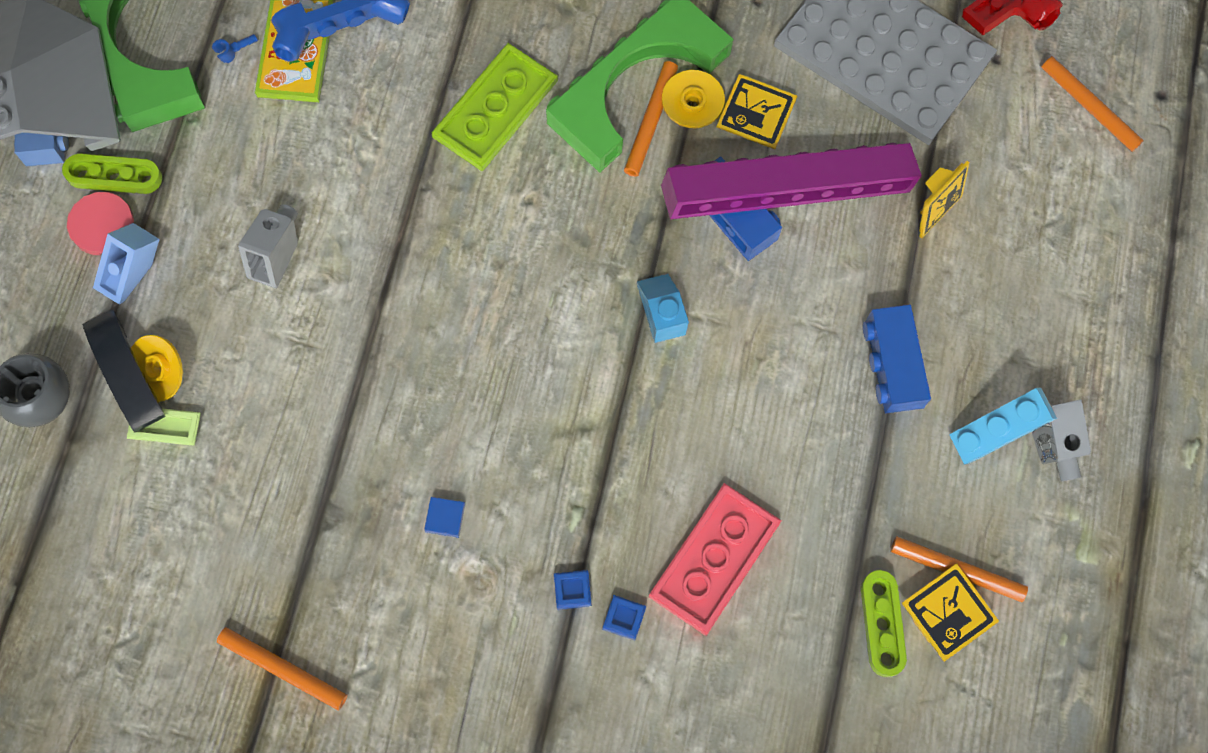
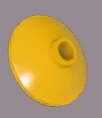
(695, 87)
(159, 365)

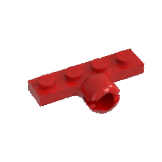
(988, 14)

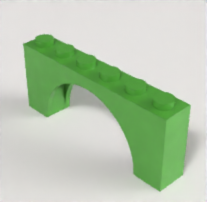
(672, 32)
(142, 93)

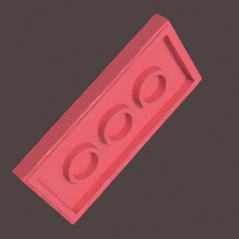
(714, 559)

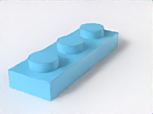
(1003, 426)

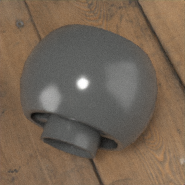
(31, 376)

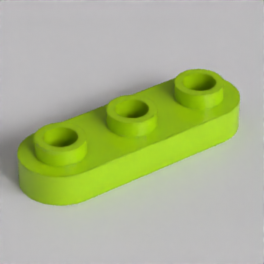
(101, 168)
(888, 608)

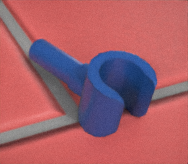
(230, 49)

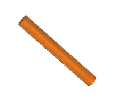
(1092, 104)
(649, 121)
(975, 574)
(282, 668)

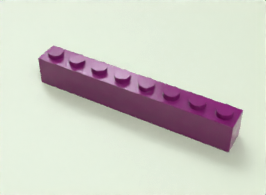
(789, 180)

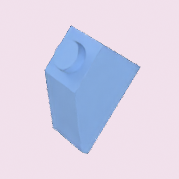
(124, 261)

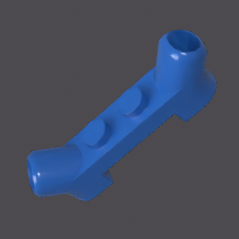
(297, 26)

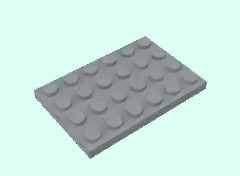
(889, 57)

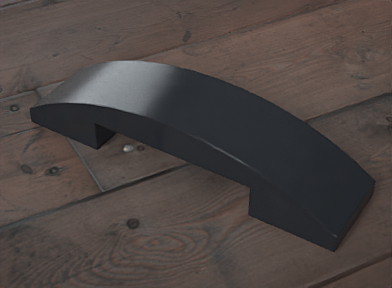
(122, 371)

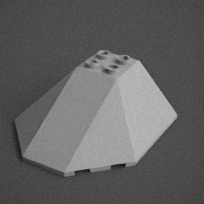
(53, 75)

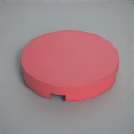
(95, 218)

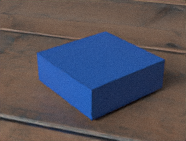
(444, 517)
(572, 589)
(624, 617)

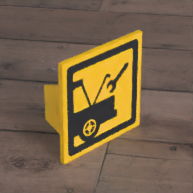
(757, 111)
(946, 190)
(950, 612)

